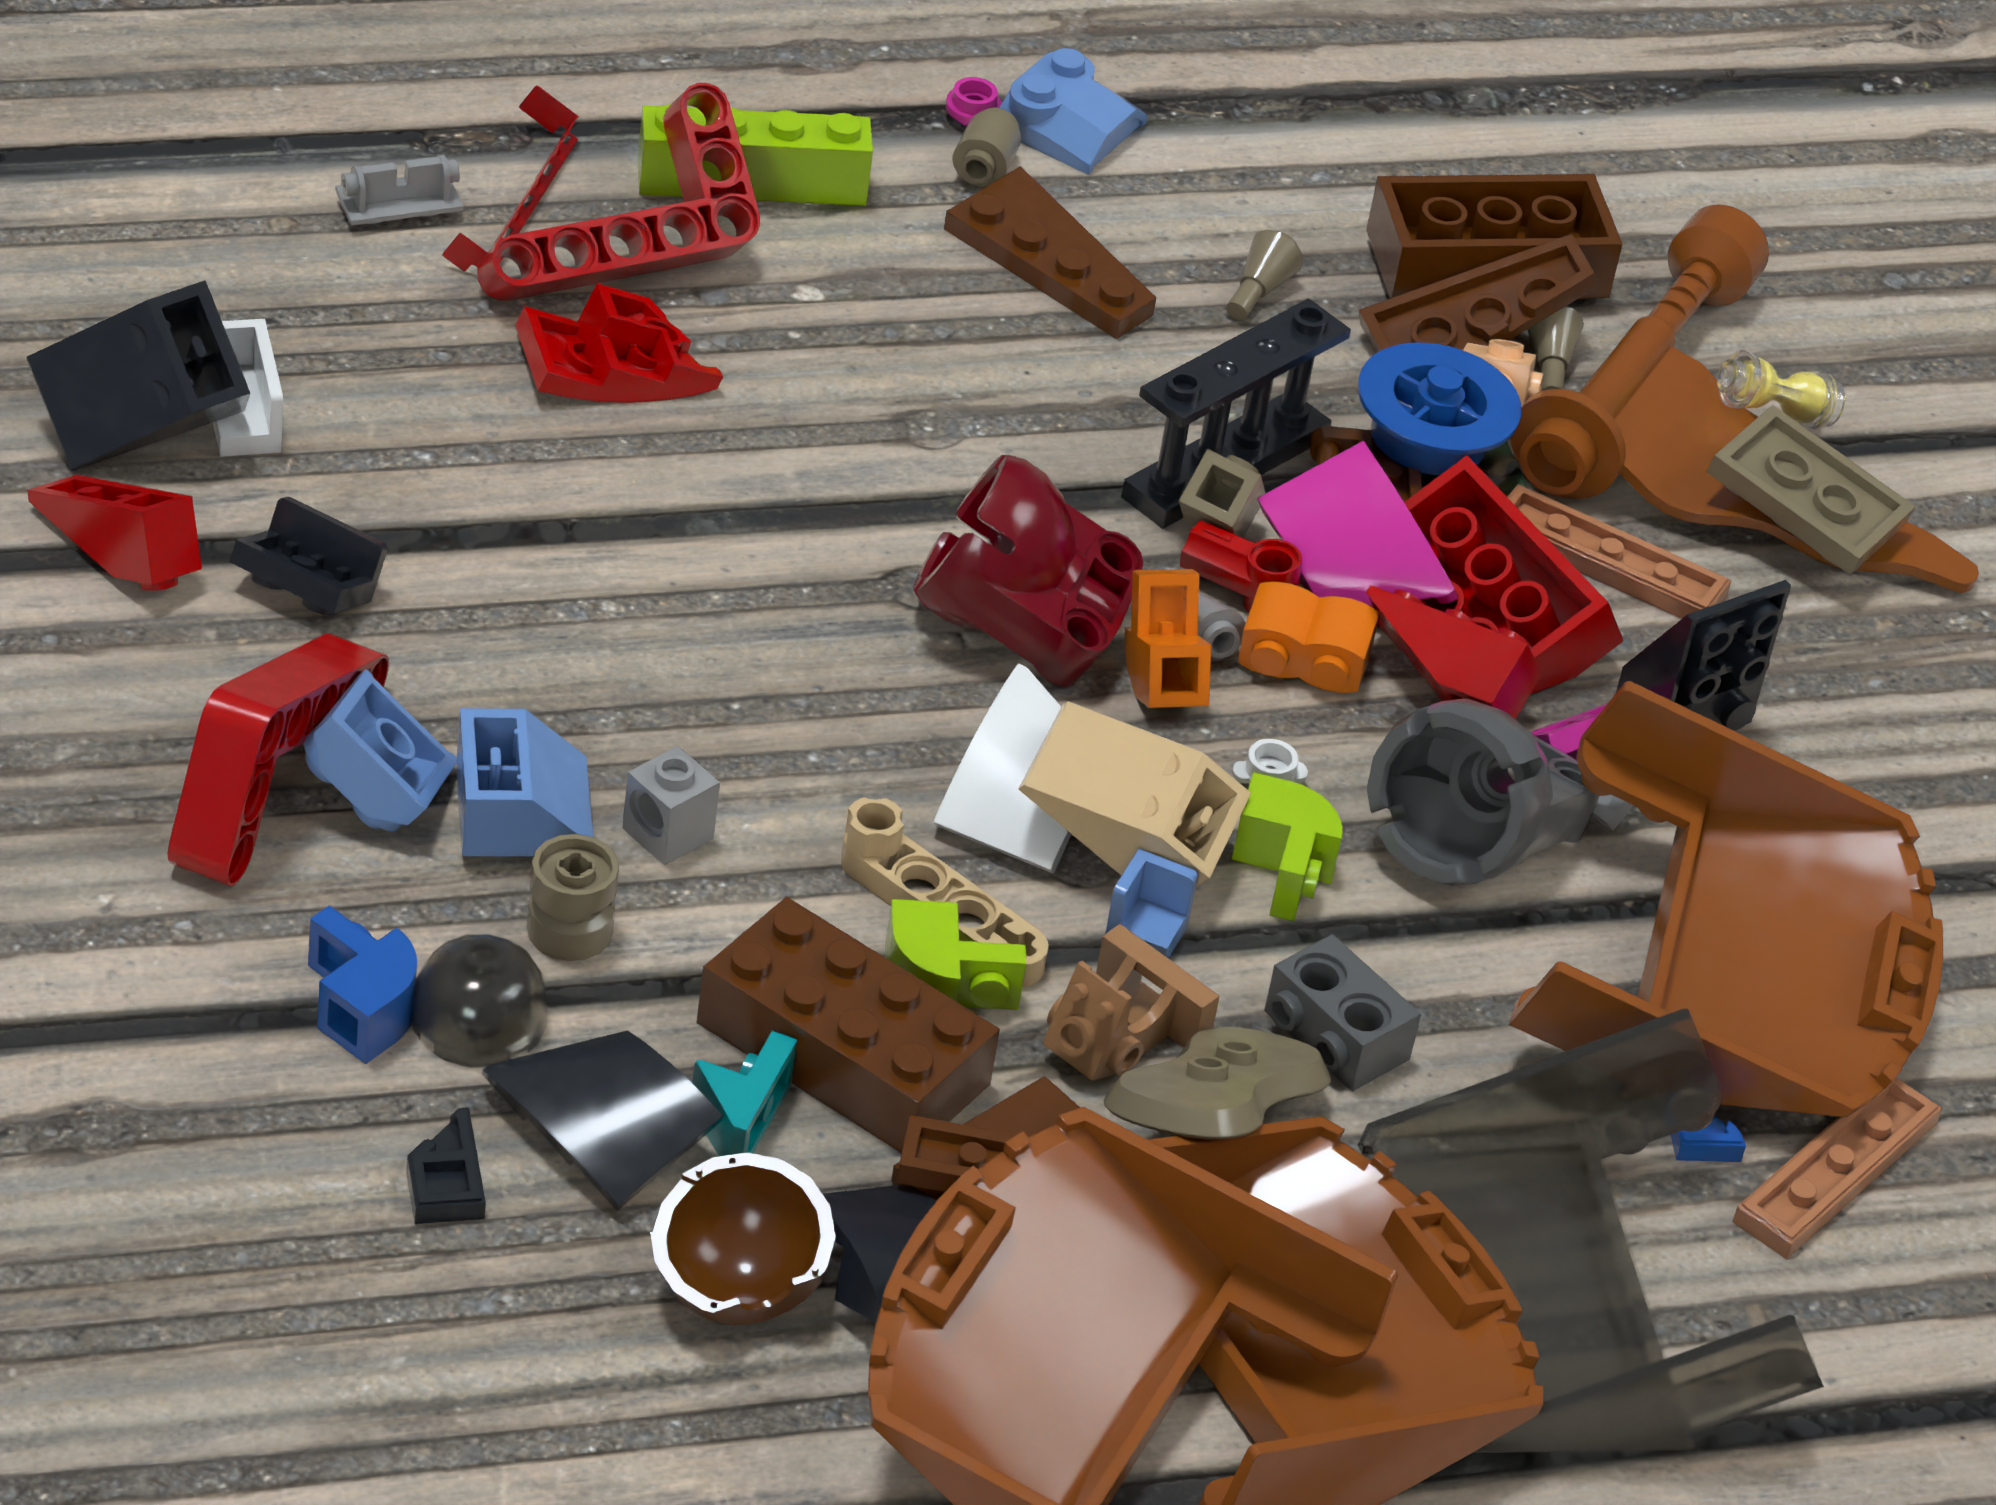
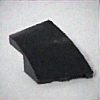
(608, 1109)
(873, 1232)

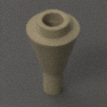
(1269, 263)
(1555, 343)

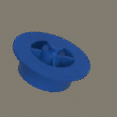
(1436, 405)

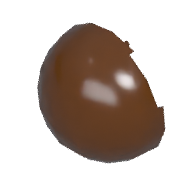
(743, 1238)

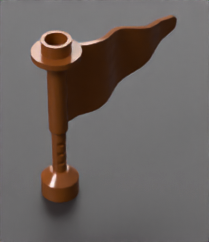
(1663, 417)

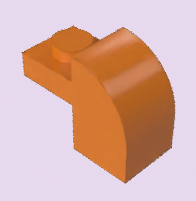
(1162, 646)

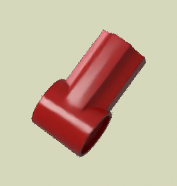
(1238, 562)

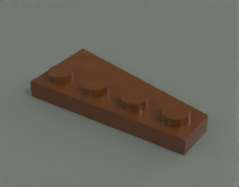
(1048, 248)
(1485, 301)

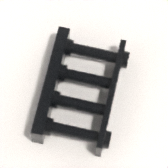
(1208, 384)

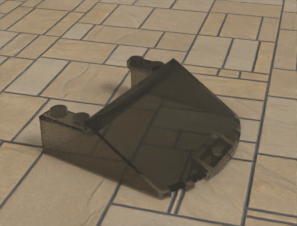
(1532, 1187)

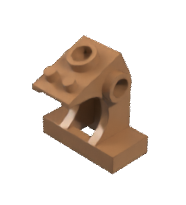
(1116, 1018)

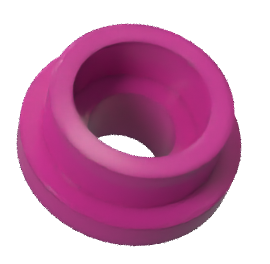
(971, 97)

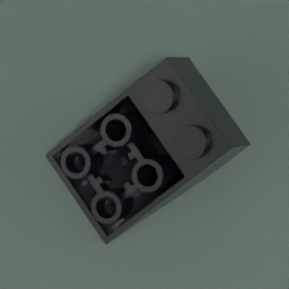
(140, 377)
(1715, 656)

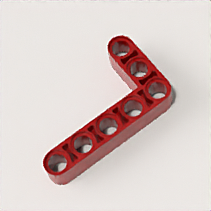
(644, 229)
(238, 745)

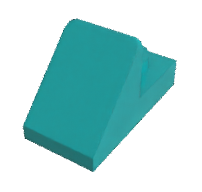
(748, 1097)

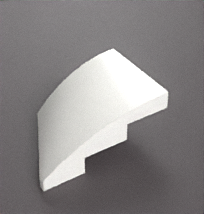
(984, 792)

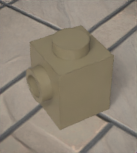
(1223, 493)

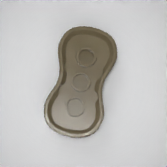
(1218, 1084)

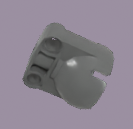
(1455, 801)

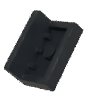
(313, 558)

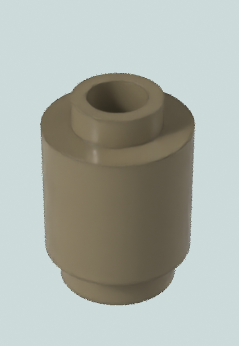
(987, 147)

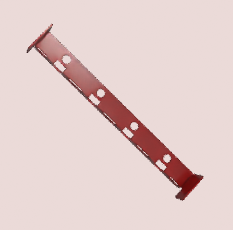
(551, 115)

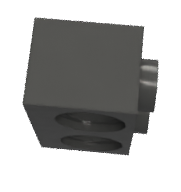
(1342, 1011)

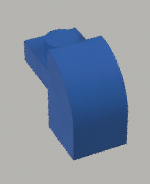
(365, 984)

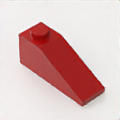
(125, 527)

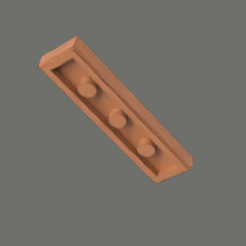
(1622, 558)
(1835, 1168)

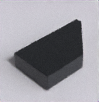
(446, 1175)

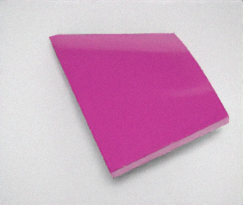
(1354, 531)

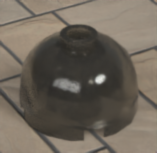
(480, 1000)

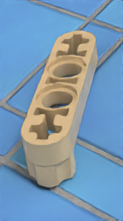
(884, 858)

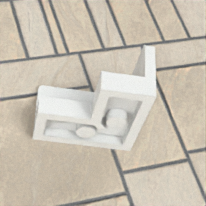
(260, 425)

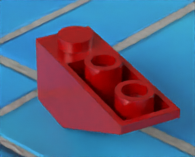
(1457, 653)

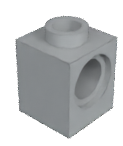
(671, 805)

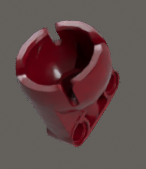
(1043, 580)

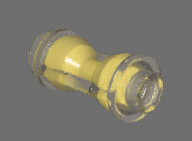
(1805, 396)

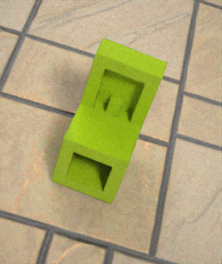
(1291, 833)
(975, 974)

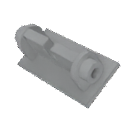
(377, 195)

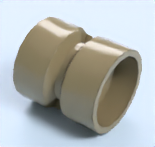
(572, 897)

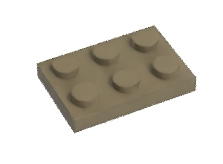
(1810, 489)

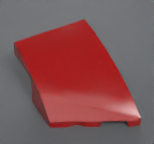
(613, 353)

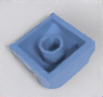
(1069, 112)
(378, 756)

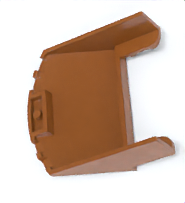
(1780, 919)
(1072, 1300)
(1436, 1378)

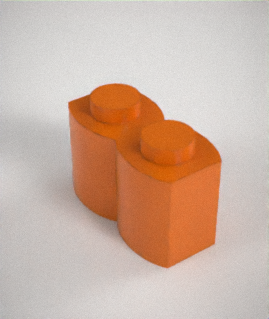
(1308, 637)

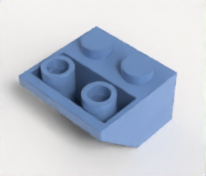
(517, 783)

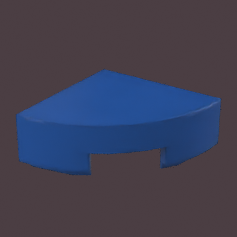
(1712, 1143)

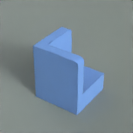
(1153, 900)

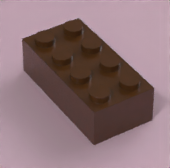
(1455, 223)
(864, 1028)

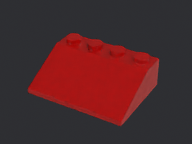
(1512, 574)

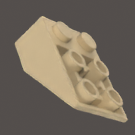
(1133, 791)

